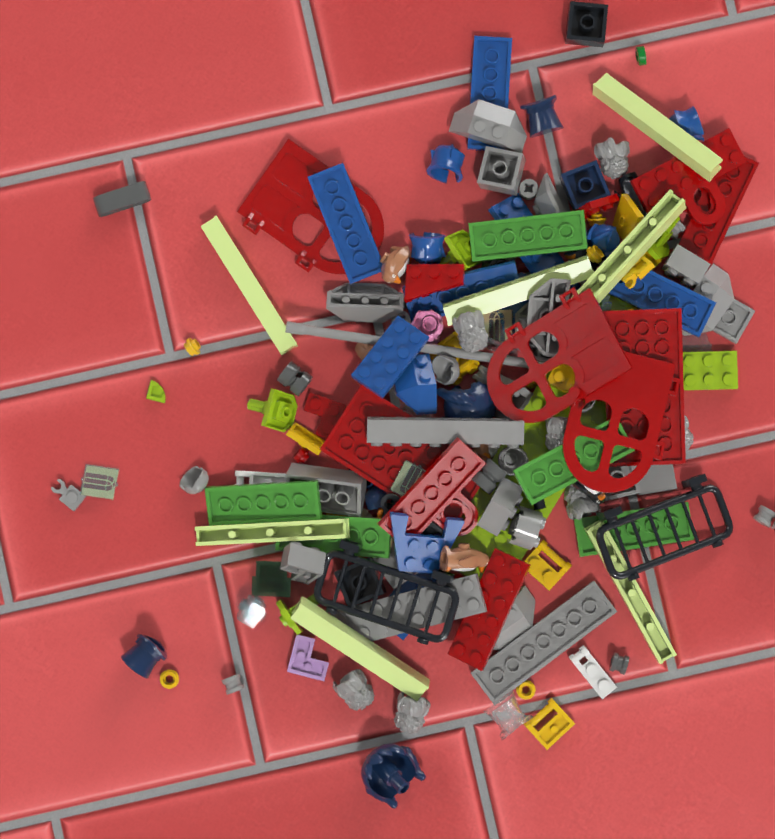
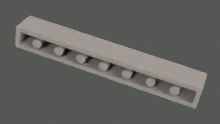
(444, 431)

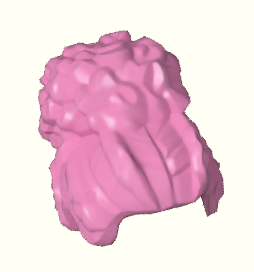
(430, 324)

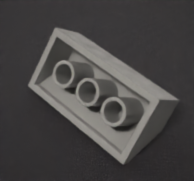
(339, 489)

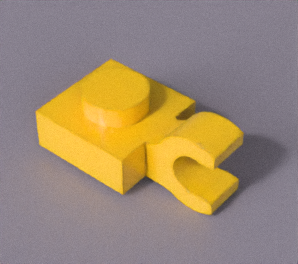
(639, 271)

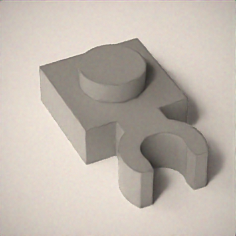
(70, 496)

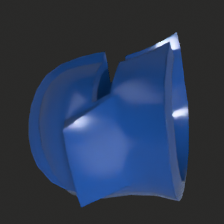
(689, 122)
(445, 157)
(604, 237)
(427, 248)

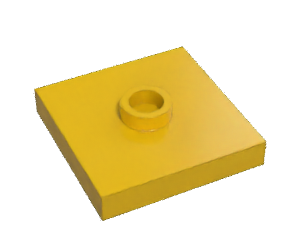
(626, 216)

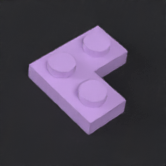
(301, 660)

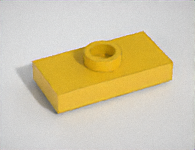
(305, 438)

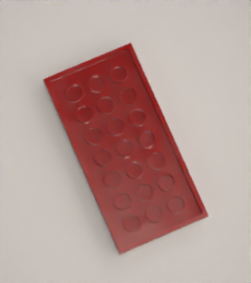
(656, 336)
(382, 463)

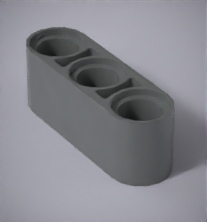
(122, 199)

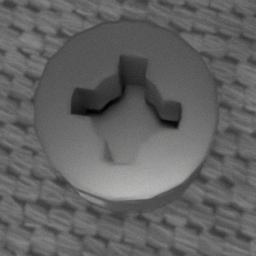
(619, 663)

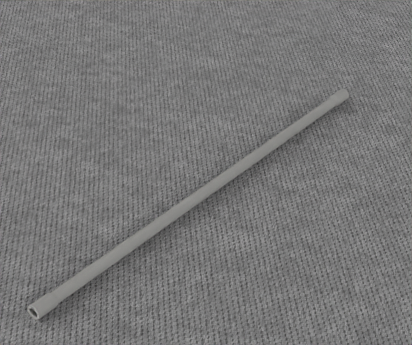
(302, 329)

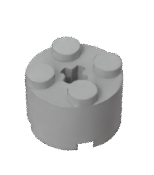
(526, 528)

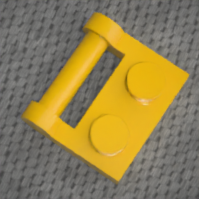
(542, 570)
(554, 728)

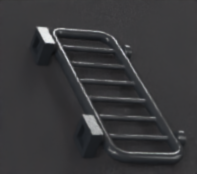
(613, 522)
(442, 578)

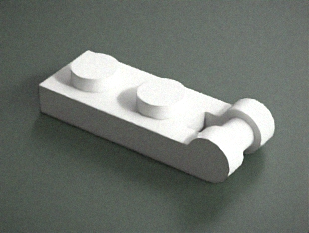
(259, 477)
(593, 672)

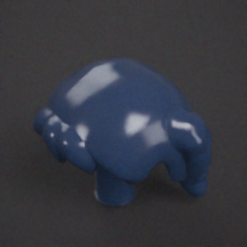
(467, 402)
(389, 771)

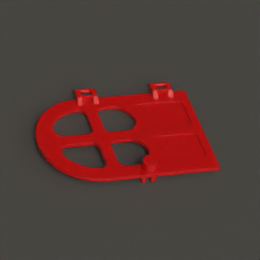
(286, 194)
(584, 345)
(642, 389)

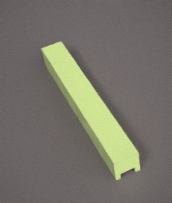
(657, 127)
(634, 246)
(248, 285)
(517, 290)
(272, 532)
(634, 599)
(360, 648)

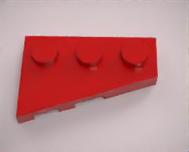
(431, 278)

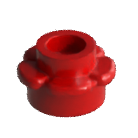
(301, 455)

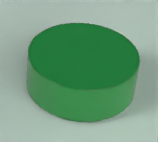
(640, 55)

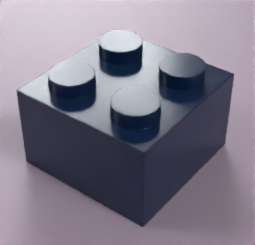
(584, 184)

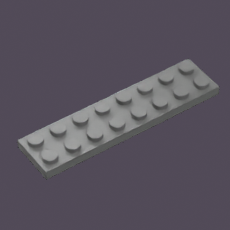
(470, 603)
(544, 642)

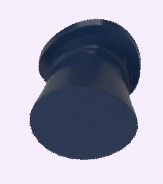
(542, 116)
(144, 655)

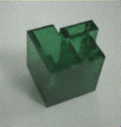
(270, 580)

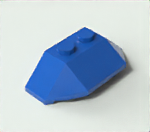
(418, 385)

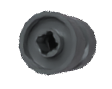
(294, 378)
(489, 476)

